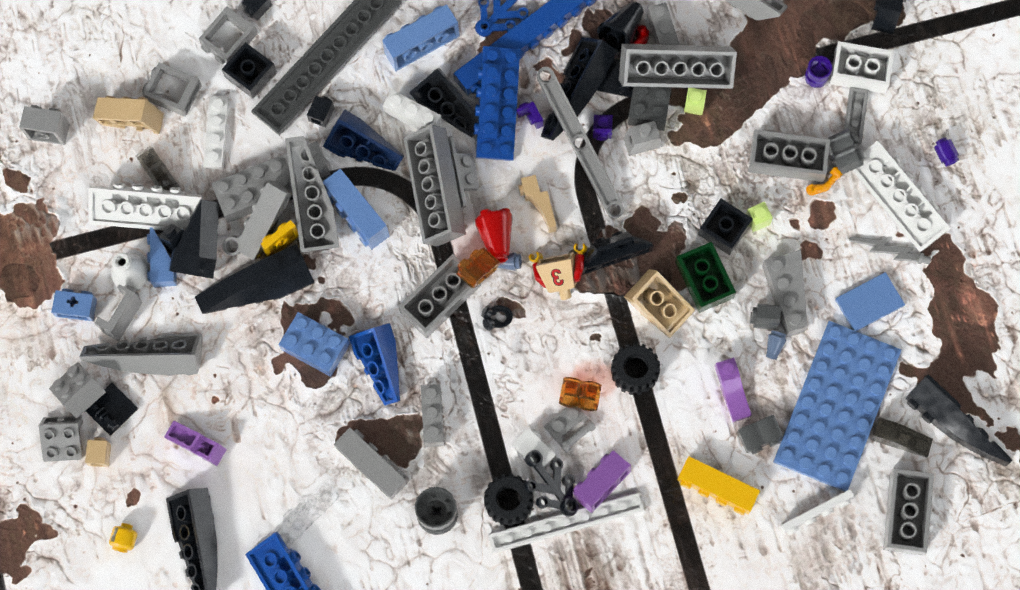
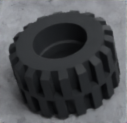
(640, 353)
(504, 516)

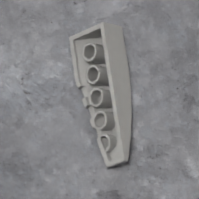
(311, 202)
(161, 356)

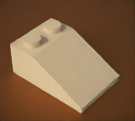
(659, 302)

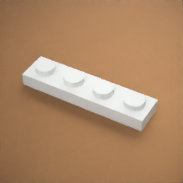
(216, 132)
(823, 509)

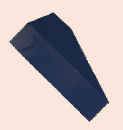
(359, 141)

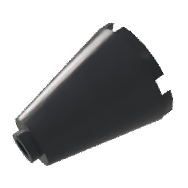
(621, 26)

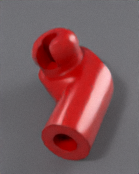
(642, 35)

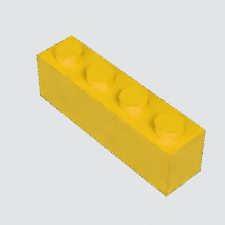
(718, 485)

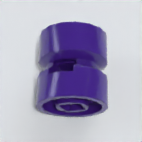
(818, 71)

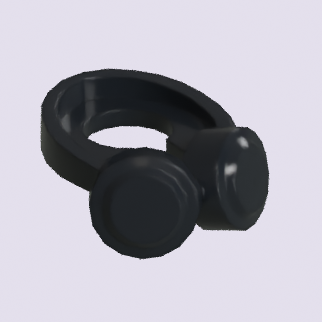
(490, 323)

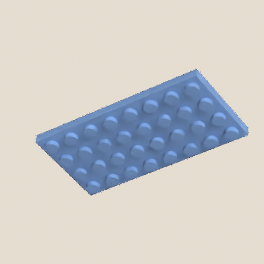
(837, 406)

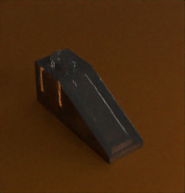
(156, 169)
(901, 437)

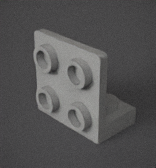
(60, 438)

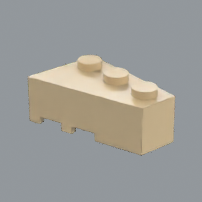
(128, 112)

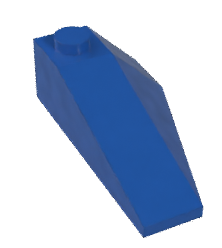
(379, 356)

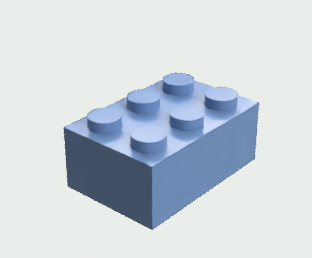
(314, 344)

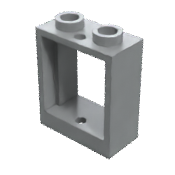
(238, 21)
(187, 98)

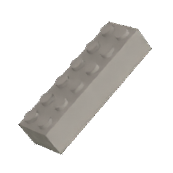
(677, 66)
(434, 185)
(241, 190)

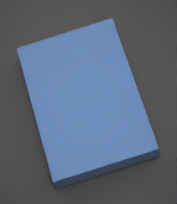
(869, 302)

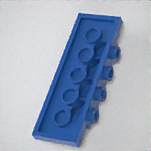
(497, 103)
(279, 566)

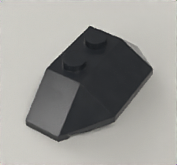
(615, 250)

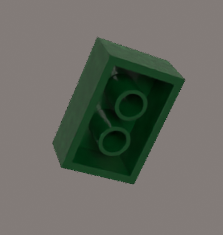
(705, 277)

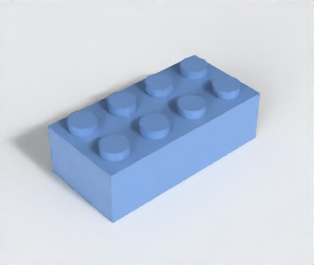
(420, 37)
(356, 210)

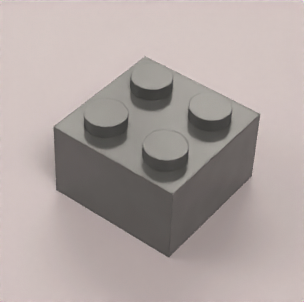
(649, 105)

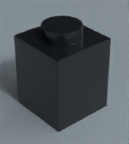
(256, 8)
(320, 111)
(171, 237)

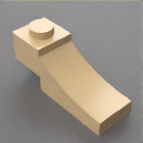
(530, 190)

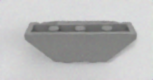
(760, 8)

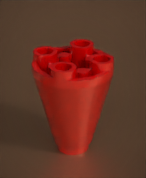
(495, 231)

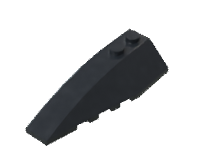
(582, 78)
(262, 281)
(945, 414)
(196, 534)

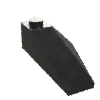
(442, 97)
(198, 246)

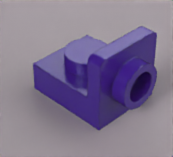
(533, 114)
(602, 127)

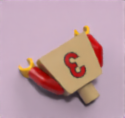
(559, 272)

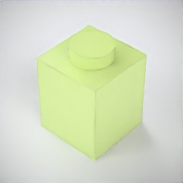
(695, 101)
(760, 215)

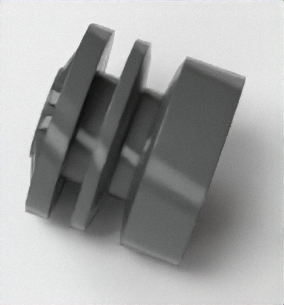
(440, 500)

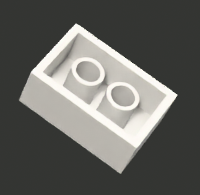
(862, 67)

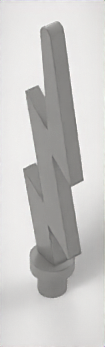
(881, 247)

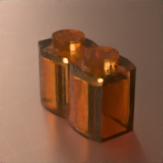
(477, 267)
(580, 394)

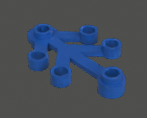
(499, 12)

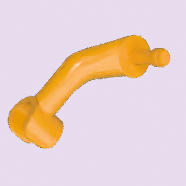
(814, 189)

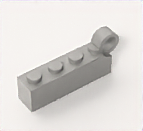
(261, 222)

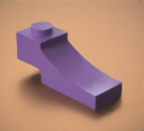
(732, 389)
(195, 443)

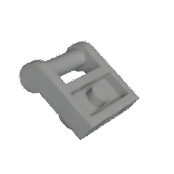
(566, 421)

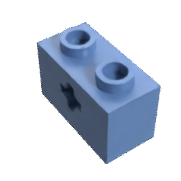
(82, 311)

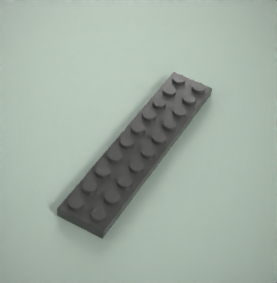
(322, 62)

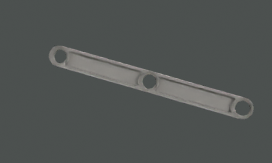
(574, 130)

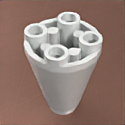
(129, 270)

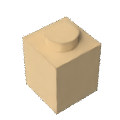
(98, 452)

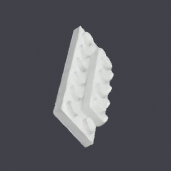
(901, 197)
(141, 206)

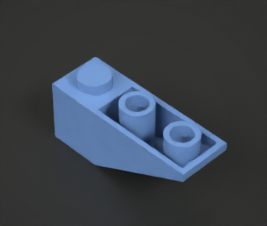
(159, 263)

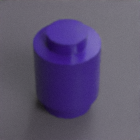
(946, 151)

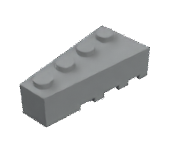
(786, 285)

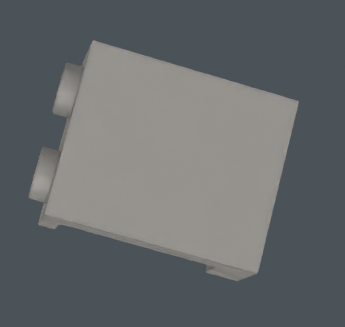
(123, 314)

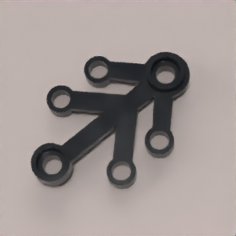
(553, 485)

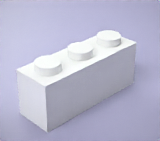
(410, 111)

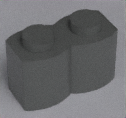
(846, 151)
(765, 316)
(760, 434)

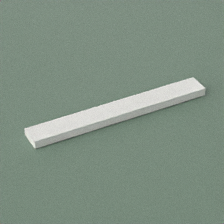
(561, 524)

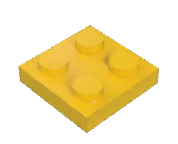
(279, 240)

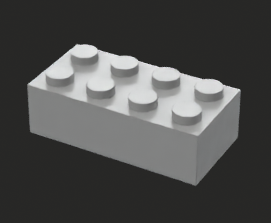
(789, 155)
(436, 298)
(908, 512)

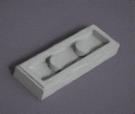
(856, 111)

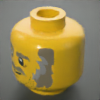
(123, 538)

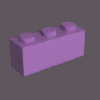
(601, 481)

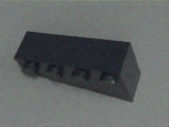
(886, 15)

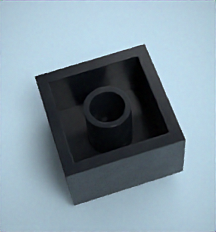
(249, 70)
(725, 226)

